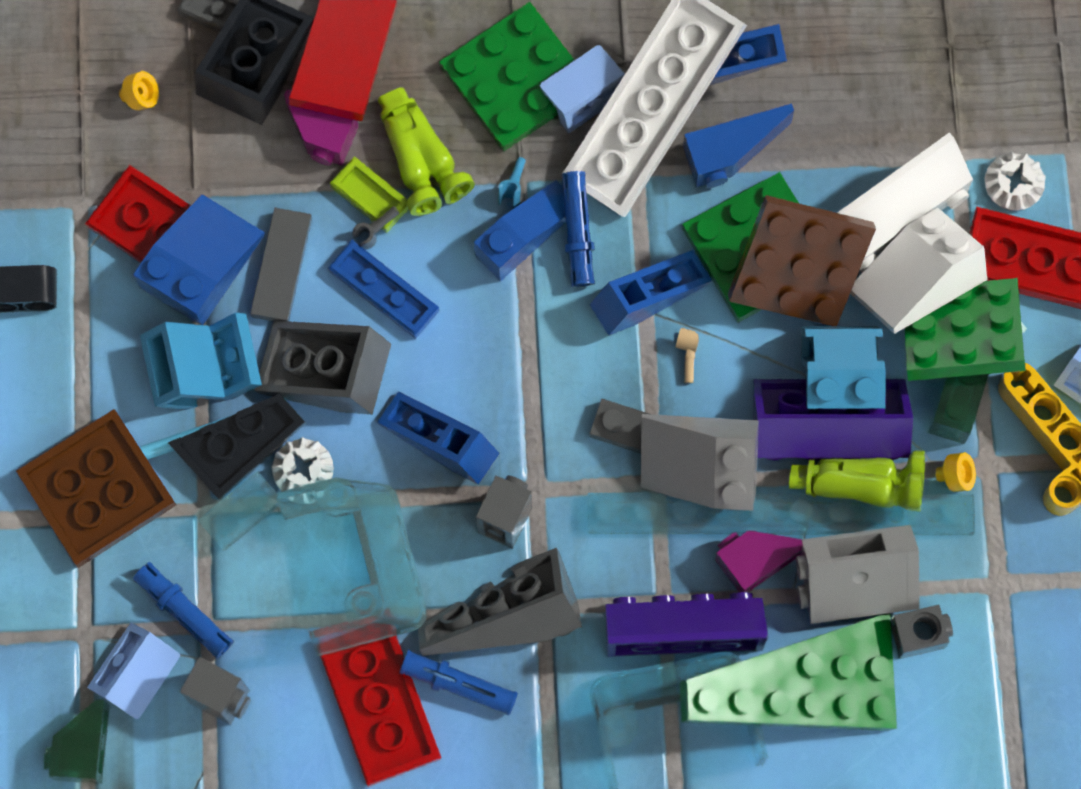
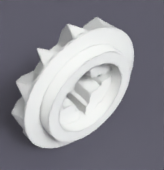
(998, 185)
(308, 451)

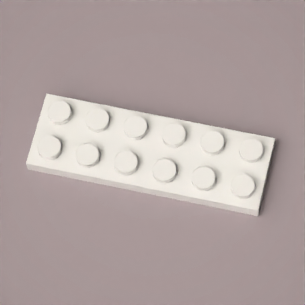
(654, 100)

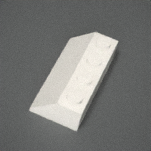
(926, 182)

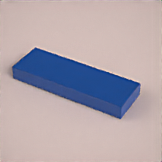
(383, 289)

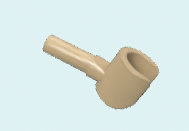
(688, 341)

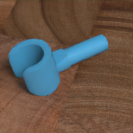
(511, 187)

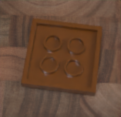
(801, 261)
(96, 488)

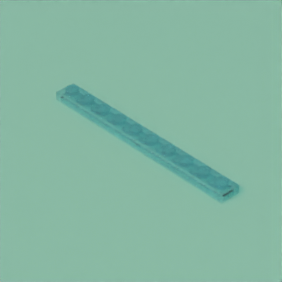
(775, 515)

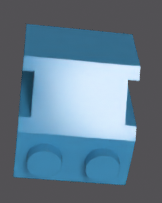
(200, 361)
(843, 368)

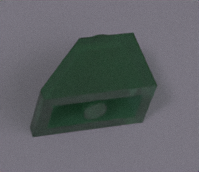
(80, 746)

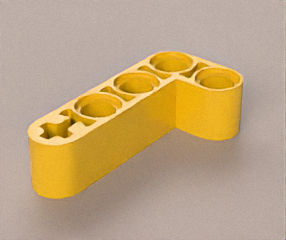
(1047, 432)

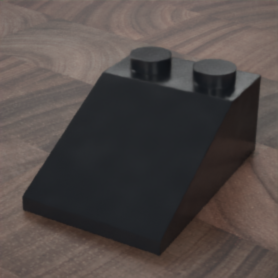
(252, 57)

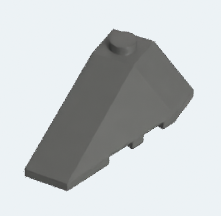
(522, 609)

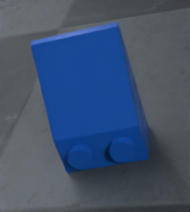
(198, 259)

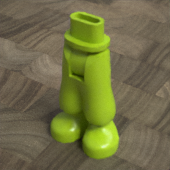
(421, 155)
(864, 480)

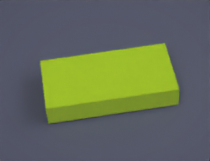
(368, 192)

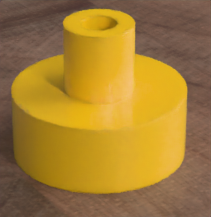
(139, 91)
(957, 472)

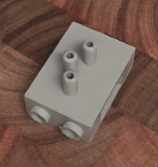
(859, 574)

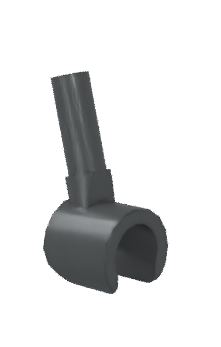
(374, 227)

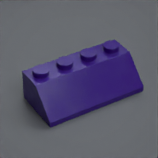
(797, 432)
(685, 626)

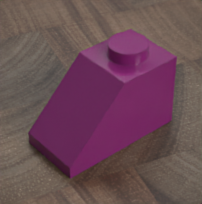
(323, 135)
(755, 557)

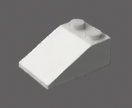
(921, 271)

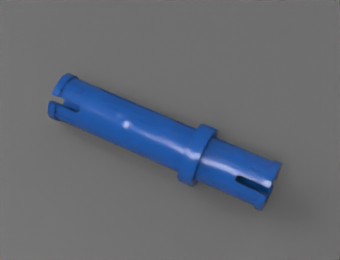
(578, 232)
(170, 598)
(502, 699)

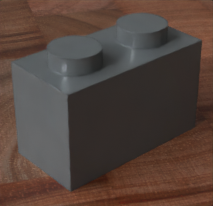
(504, 510)
(216, 691)

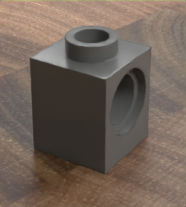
(908, 643)

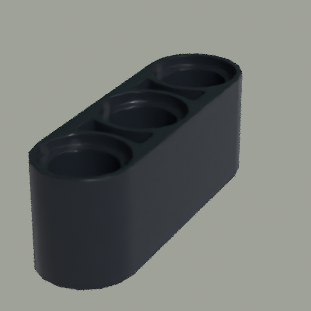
(28, 288)

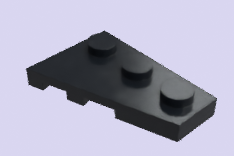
(235, 446)

